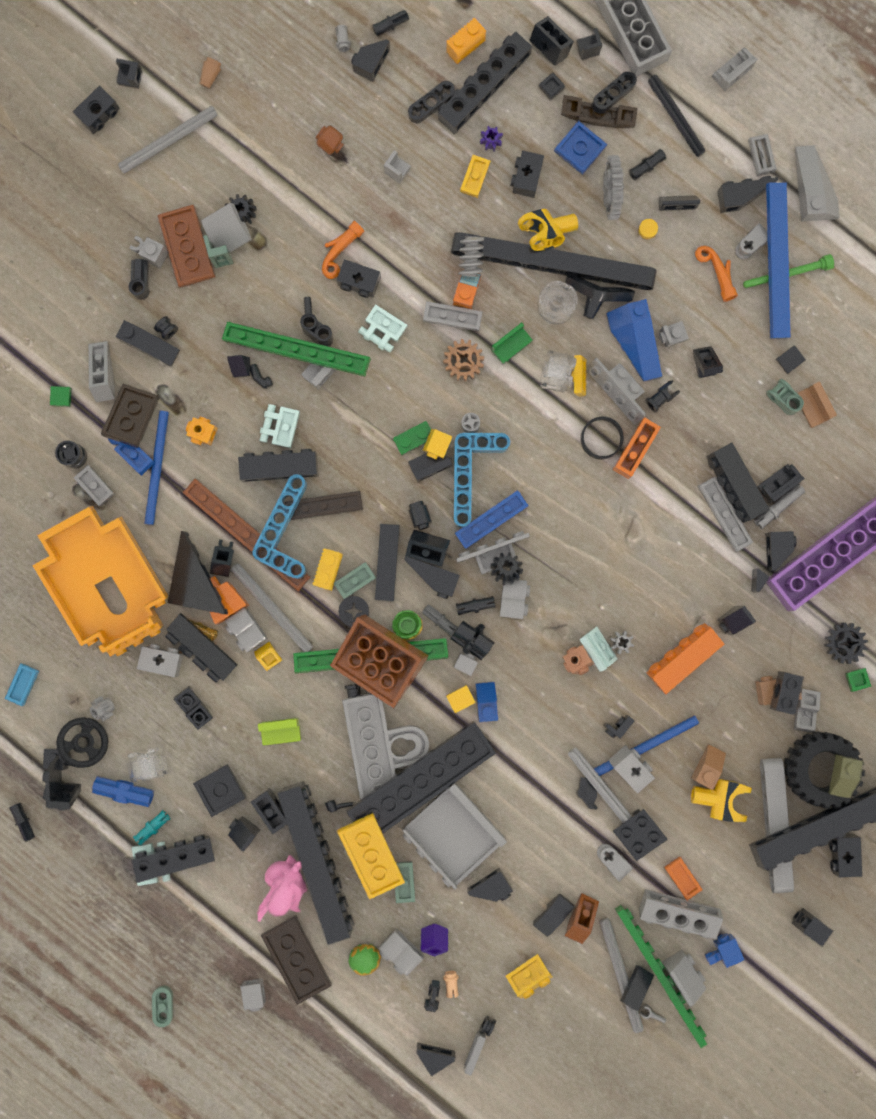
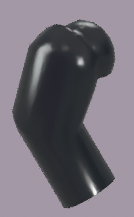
(257, 377)

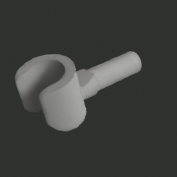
(651, 1014)

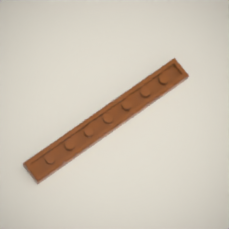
(237, 527)

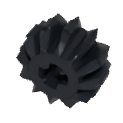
(247, 205)
(509, 562)

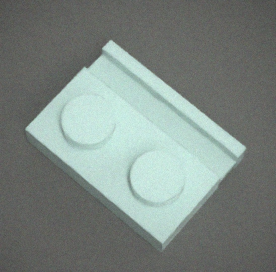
(598, 649)

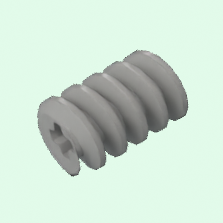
(471, 256)

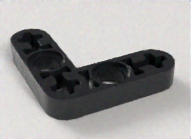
(605, 294)

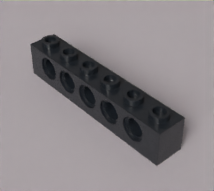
(508, 65)

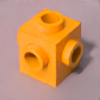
(207, 432)

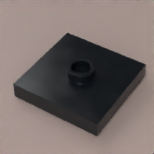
(219, 790)

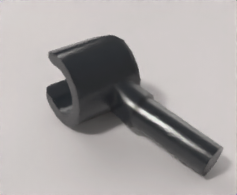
(332, 807)

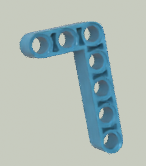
(466, 471)
(280, 528)

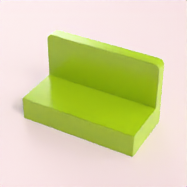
(280, 731)

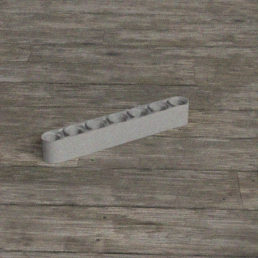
(776, 818)

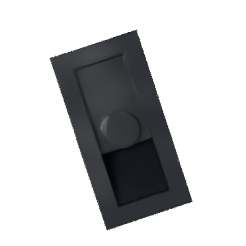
(707, 362)

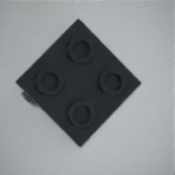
(640, 834)

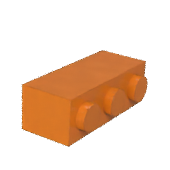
(636, 448)

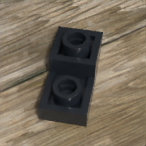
(193, 707)
(554, 915)

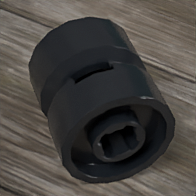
(71, 454)

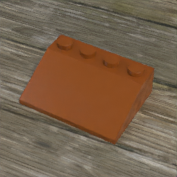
(378, 660)

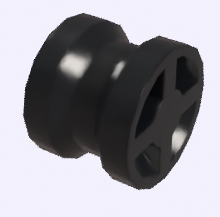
(166, 328)

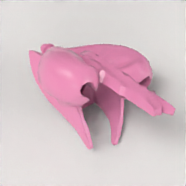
(285, 888)

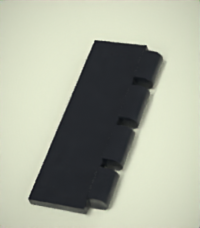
(204, 649)

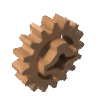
(457, 355)

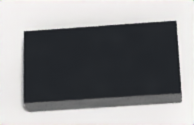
(637, 988)

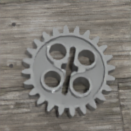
(613, 187)

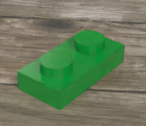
(412, 438)

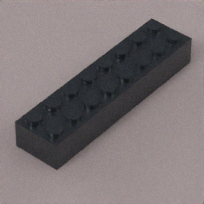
(316, 863)

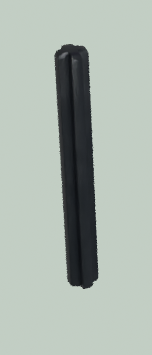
(676, 115)

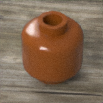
(329, 140)

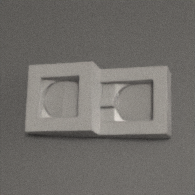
(807, 710)

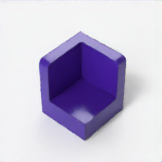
(434, 940)

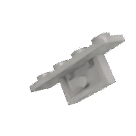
(619, 387)
(485, 554)

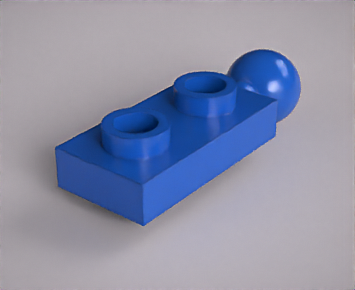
(133, 456)

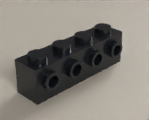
(277, 466)
(737, 483)
(173, 858)

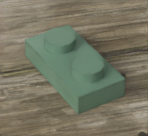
(354, 580)
(406, 891)

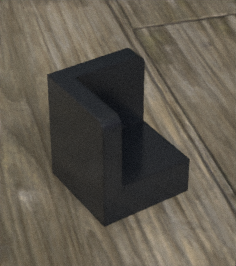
(589, 46)
(129, 73)

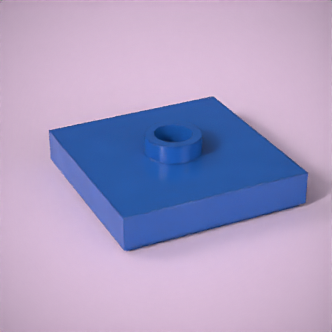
(580, 147)

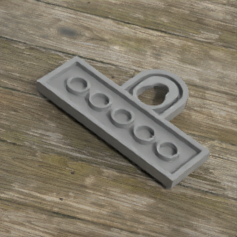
(372, 742)

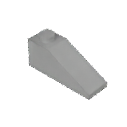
(100, 372)

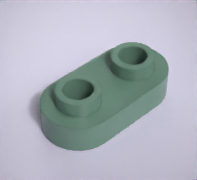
(162, 1005)

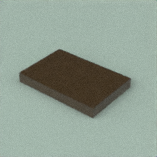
(130, 415)

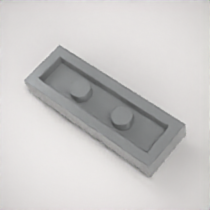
(452, 316)

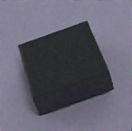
(551, 86)

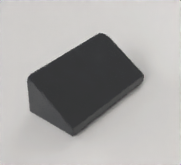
(670, 203)

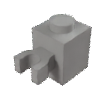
(151, 251)

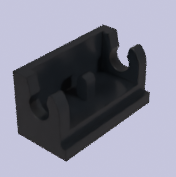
(780, 483)

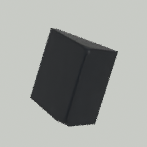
(791, 359)
(239, 365)
(758, 580)

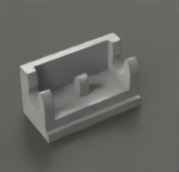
(734, 69)

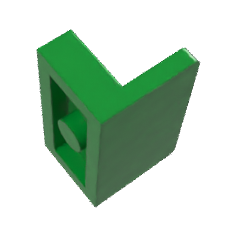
(511, 344)

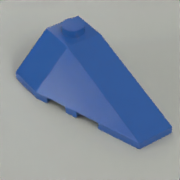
(635, 334)

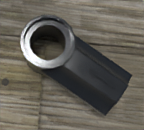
(139, 277)

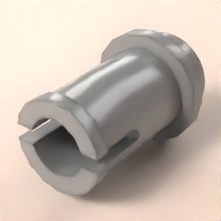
(343, 43)

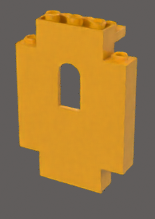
(86, 553)

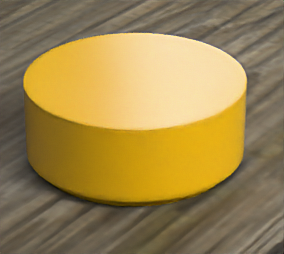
(648, 229)

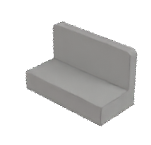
(317, 375)

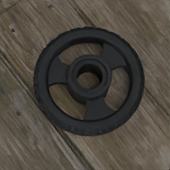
(94, 754)

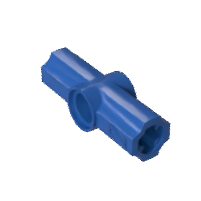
(123, 791)

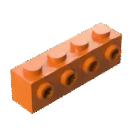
(685, 658)

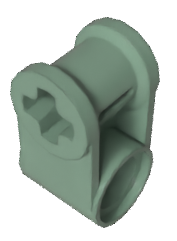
(784, 396)

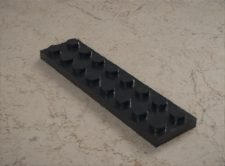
(425, 778)

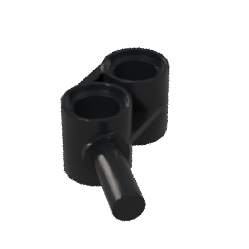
(317, 329)

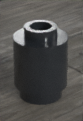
(420, 515)

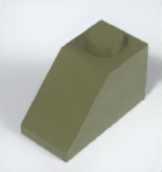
(845, 776)

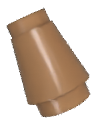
(210, 71)

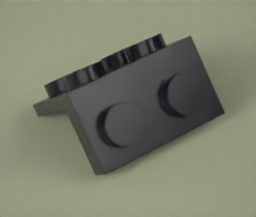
(58, 794)

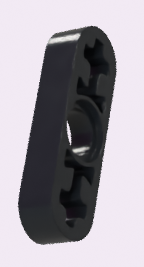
(431, 94)
(612, 100)

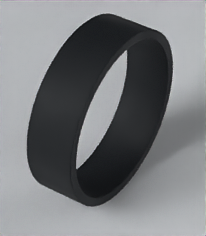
(616, 424)

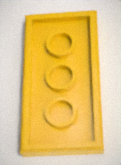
(371, 856)

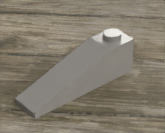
(815, 190)

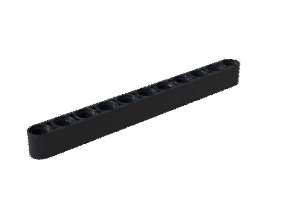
(561, 262)

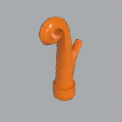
(339, 244)
(723, 275)

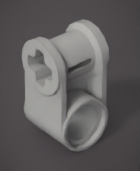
(753, 241)
(615, 863)

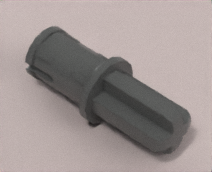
(439, 620)

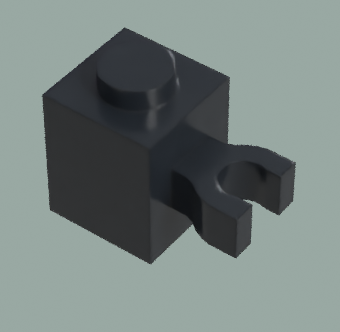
(222, 559)

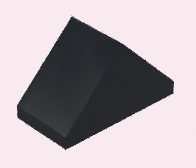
(435, 1057)

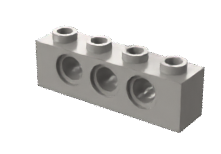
(674, 906)

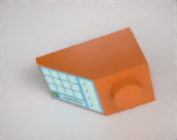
(466, 291)

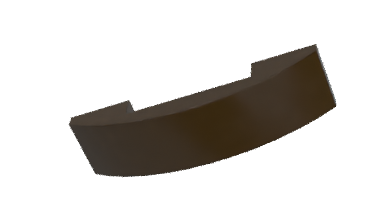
(582, 111)

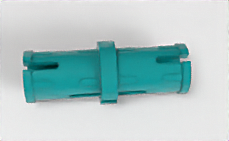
(151, 827)

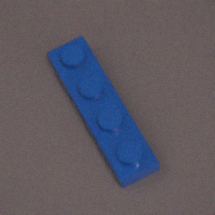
(491, 519)

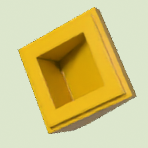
(267, 656)

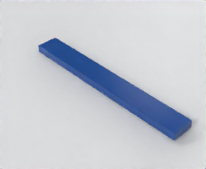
(778, 260)

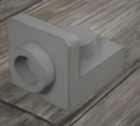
(673, 334)

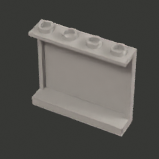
(453, 835)

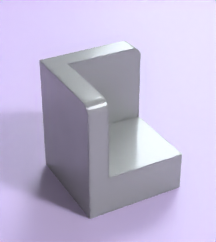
(396, 168)

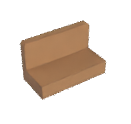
(816, 405)

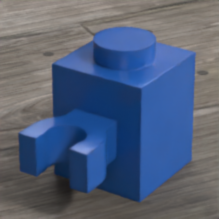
(727, 951)

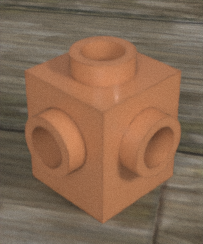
(577, 660)

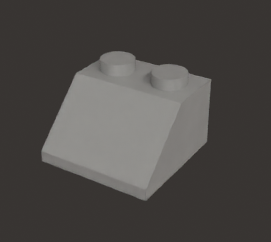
(685, 977)

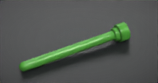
(824, 263)

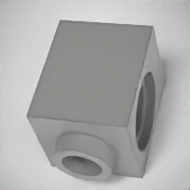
(253, 994)

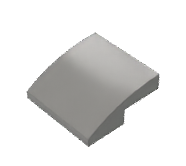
(226, 228)

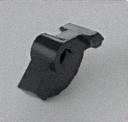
(587, 793)
(431, 1004)

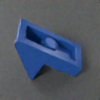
(486, 701)

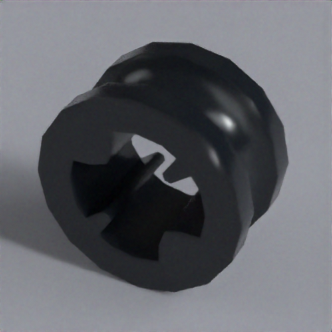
(487, 1026)

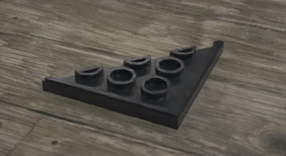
(192, 582)

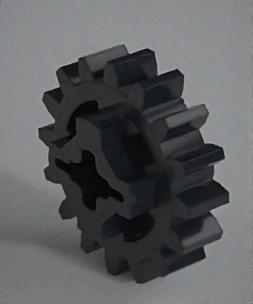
(848, 650)

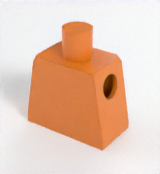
(231, 600)

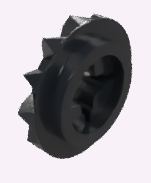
(347, 604)

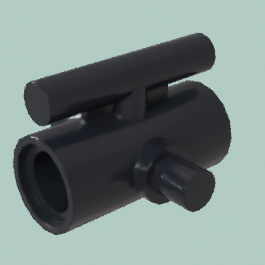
(472, 640)

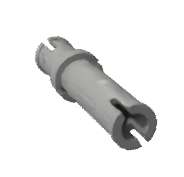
(779, 506)

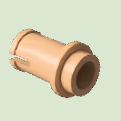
(451, 983)

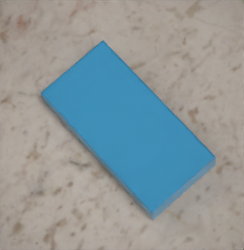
(22, 684)

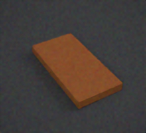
(186, 246)

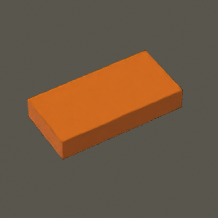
(683, 878)

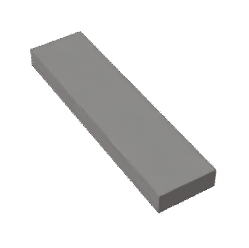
(725, 514)

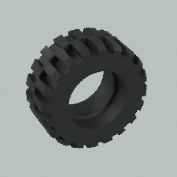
(799, 763)

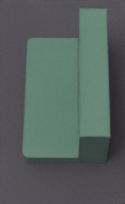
(219, 256)

